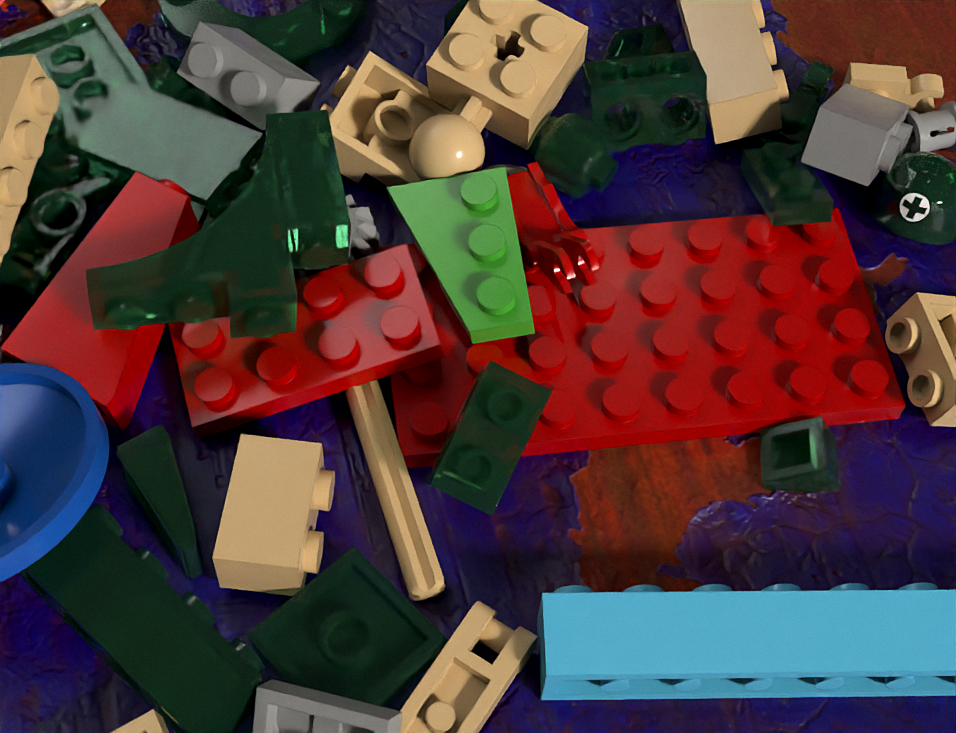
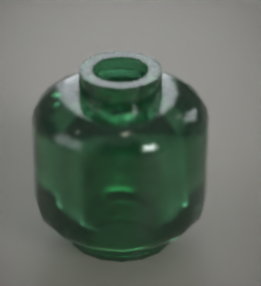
(575, 154)

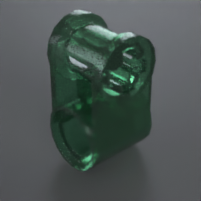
(44, 242)

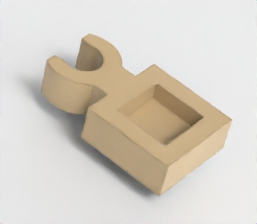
(893, 84)

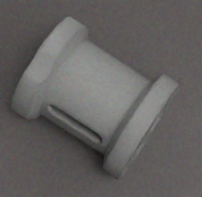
(932, 130)

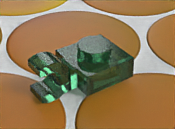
(803, 105)

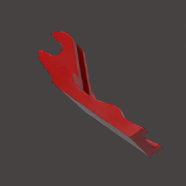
(547, 232)

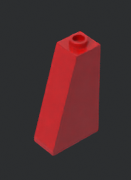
(60, 325)

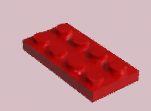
(349, 331)

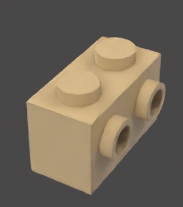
(272, 516)

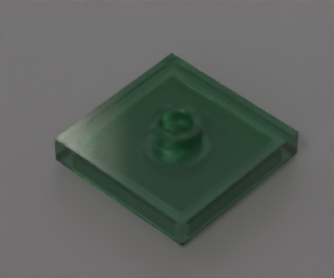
(349, 635)

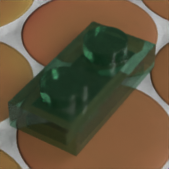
(785, 185)

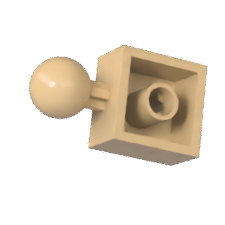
(498, 72)

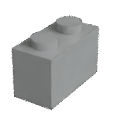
(245, 74)
(857, 134)

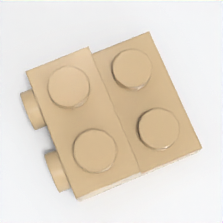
(377, 121)
(926, 342)

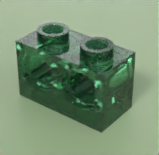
(644, 87)
(488, 437)

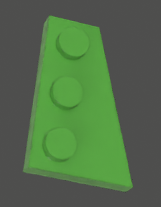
(473, 248)

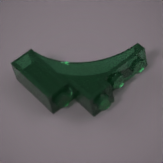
(245, 258)

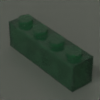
(145, 629)

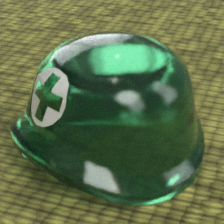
(916, 198)

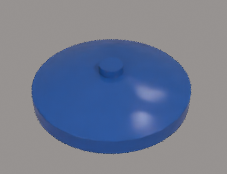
(49, 460)

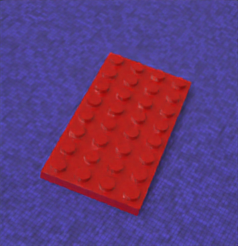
(676, 342)

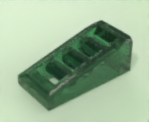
(156, 484)

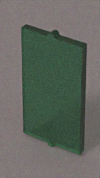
(166, 140)

